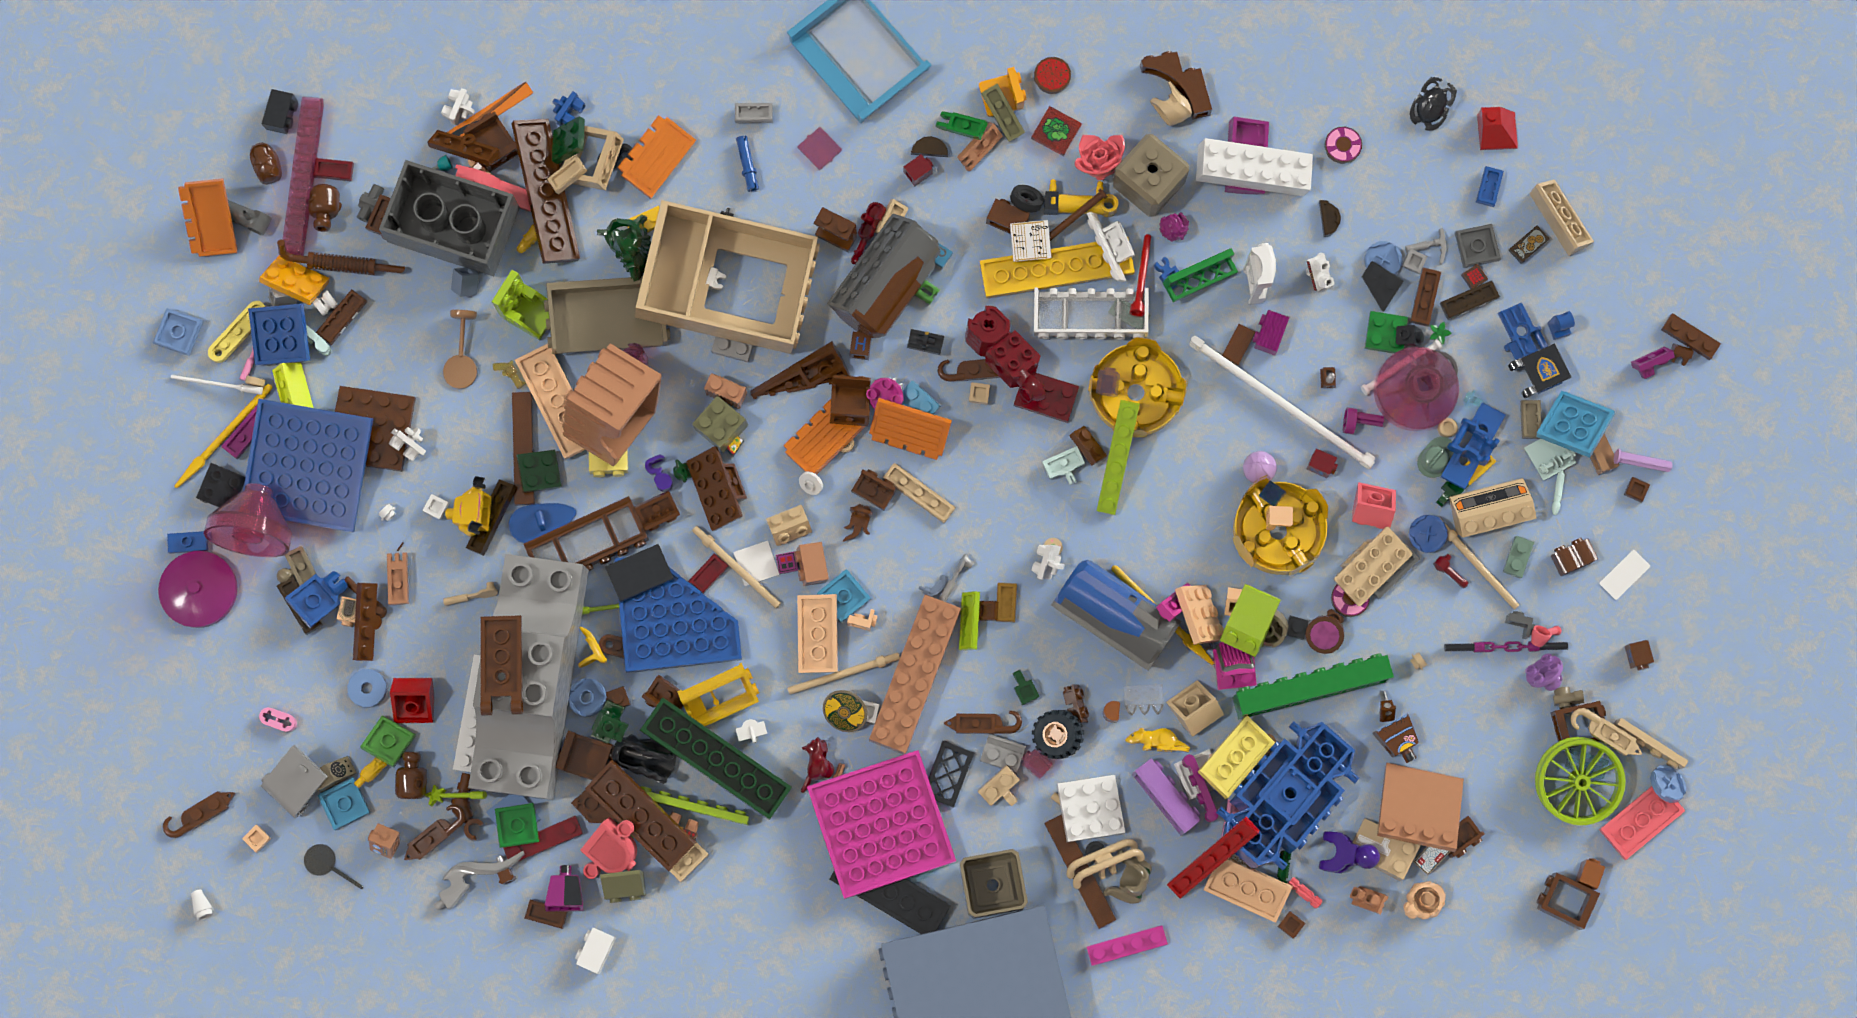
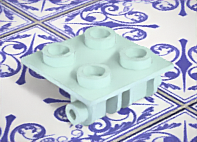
(1549, 457)

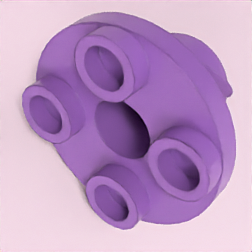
(1545, 672)

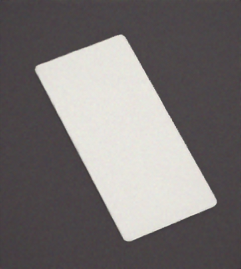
(1624, 574)

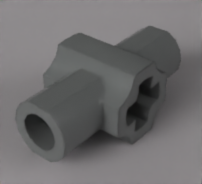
(367, 202)

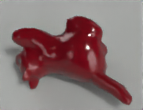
(818, 765)

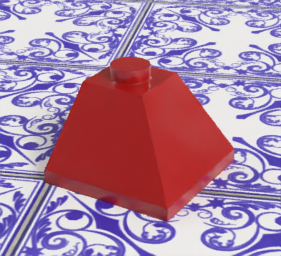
(1497, 128)

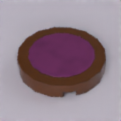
(1325, 634)

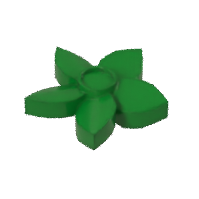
(1439, 332)

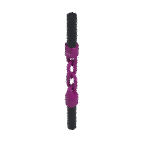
(1478, 647)

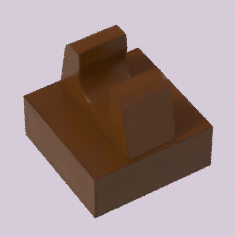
(1681, 351)

